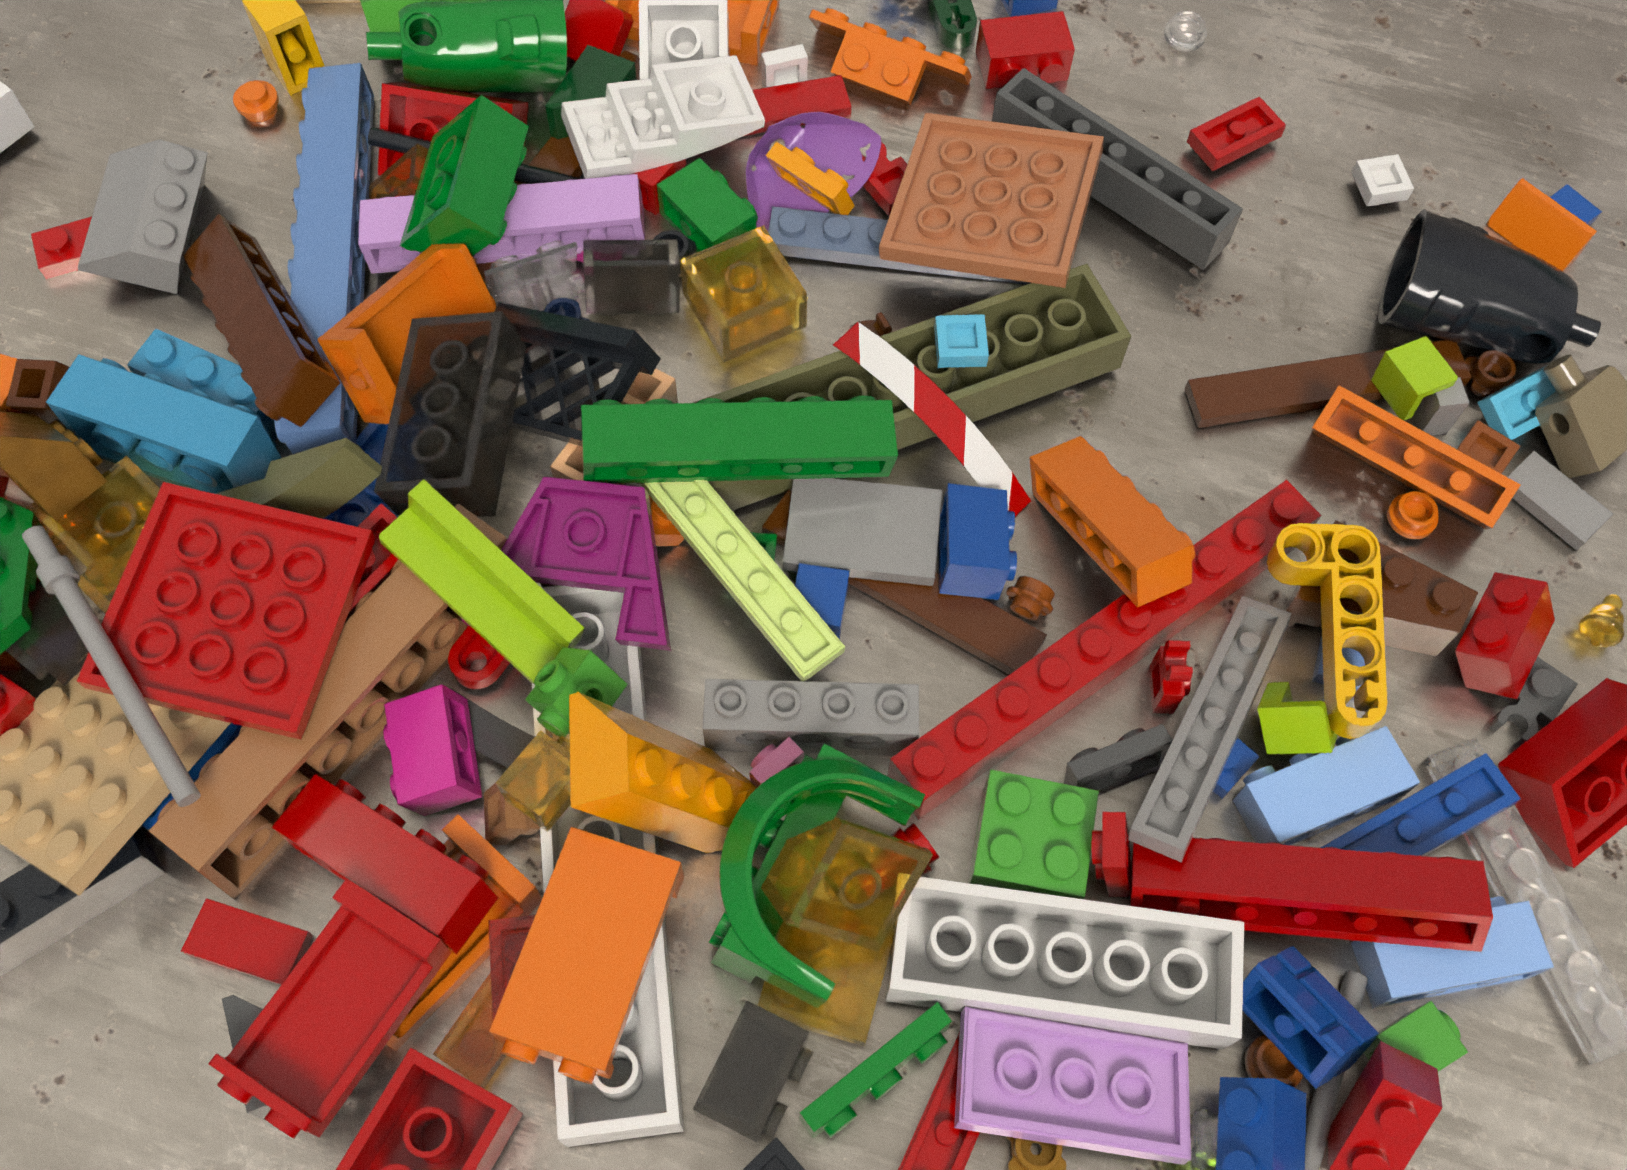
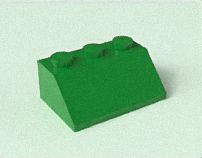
(467, 180)

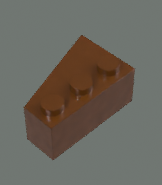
(1419, 604)

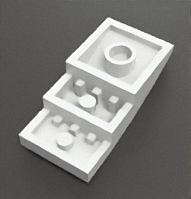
(662, 118)

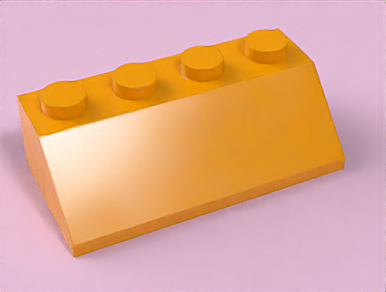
(650, 777)

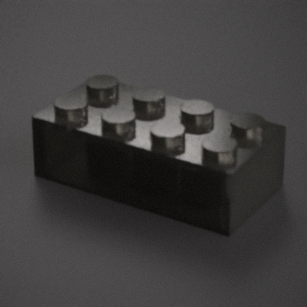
(453, 411)

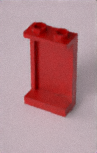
(332, 1013)

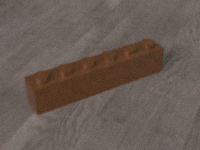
(260, 323)

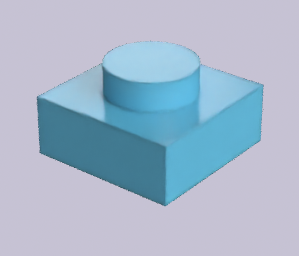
(961, 341)

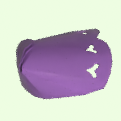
(832, 145)

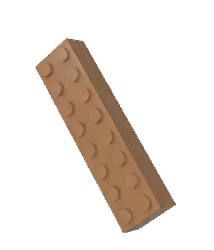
(383, 654)

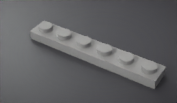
(1209, 730)

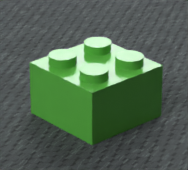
(1033, 835)

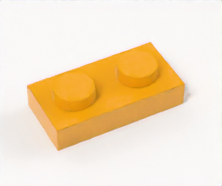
(800, 172)

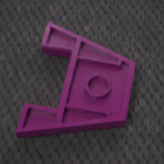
(597, 541)

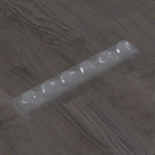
(1520, 874)

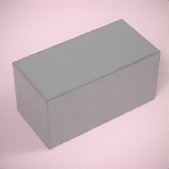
(1441, 410)

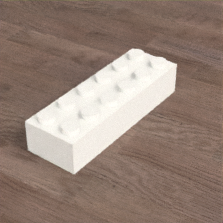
(1070, 962)

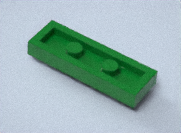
(877, 1073)

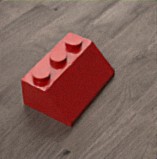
(426, 110)
(1575, 774)

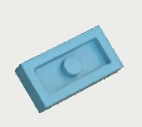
(1514, 406)

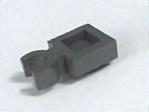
(1537, 703)

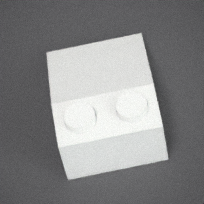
(681, 31)

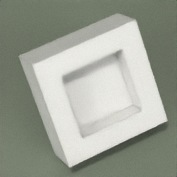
(784, 66)
(1382, 180)

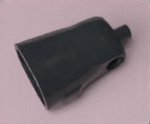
(1481, 292)

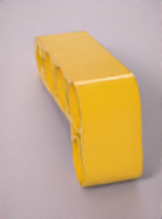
(1340, 628)

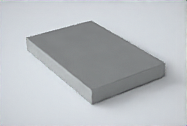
(864, 529)

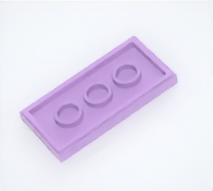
(1073, 1086)

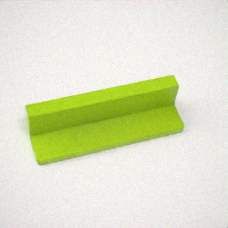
(480, 582)

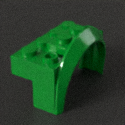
(750, 921)

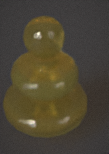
(1604, 623)

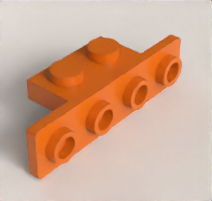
(884, 63)

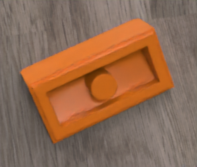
(1540, 226)

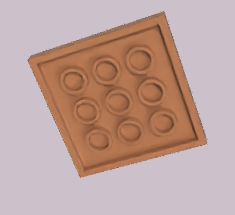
(993, 199)

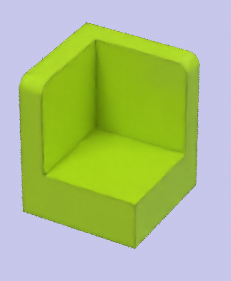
(1410, 374)
(1293, 725)

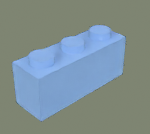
(1324, 788)
(1411, 973)

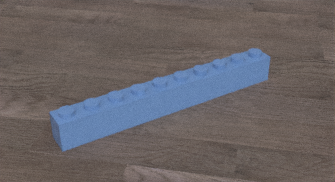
(327, 260)

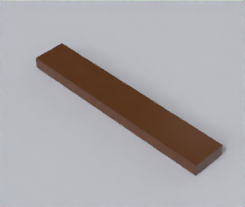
(1294, 386)
(962, 620)

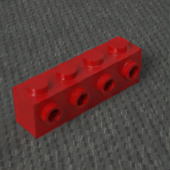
(386, 860)

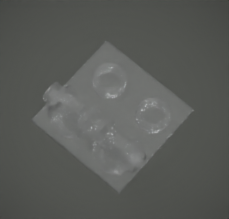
(551, 263)

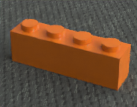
(1415, 458)
(1112, 521)

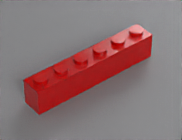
(1321, 892)

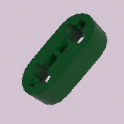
(959, 11)

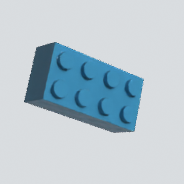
(162, 428)

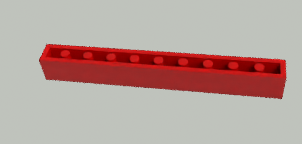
(1092, 655)

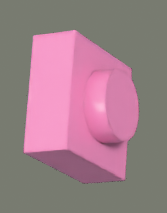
(775, 759)

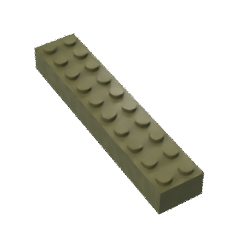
(1036, 346)

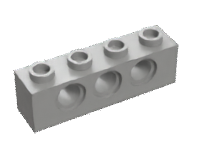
(840, 714)

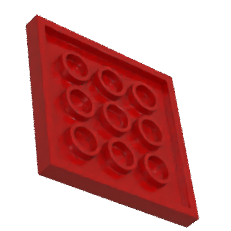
(233, 608)

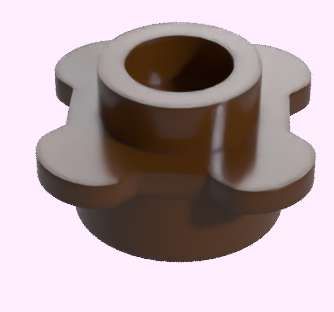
(1490, 372)

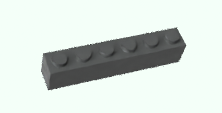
(1129, 175)

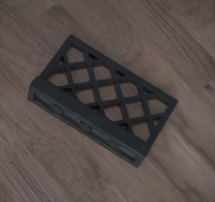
(569, 342)

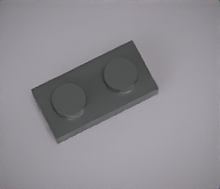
(1126, 760)

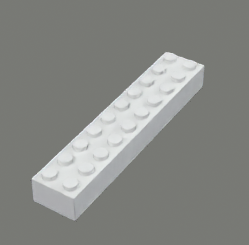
(645, 1083)

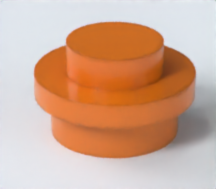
(256, 100)
(1413, 515)

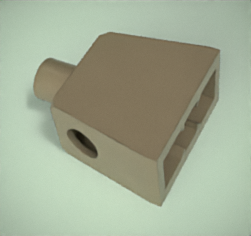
(1584, 416)

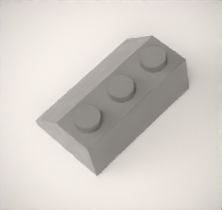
(145, 215)

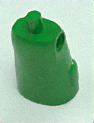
(478, 45)

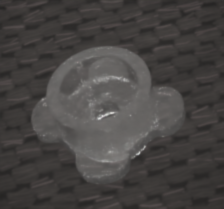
(1203, 1140)

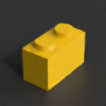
(285, 40)

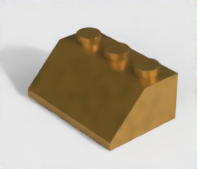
(48, 462)

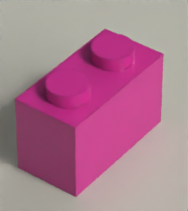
(431, 751)

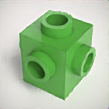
(570, 673)

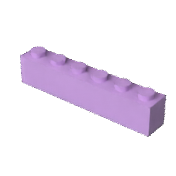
(535, 216)

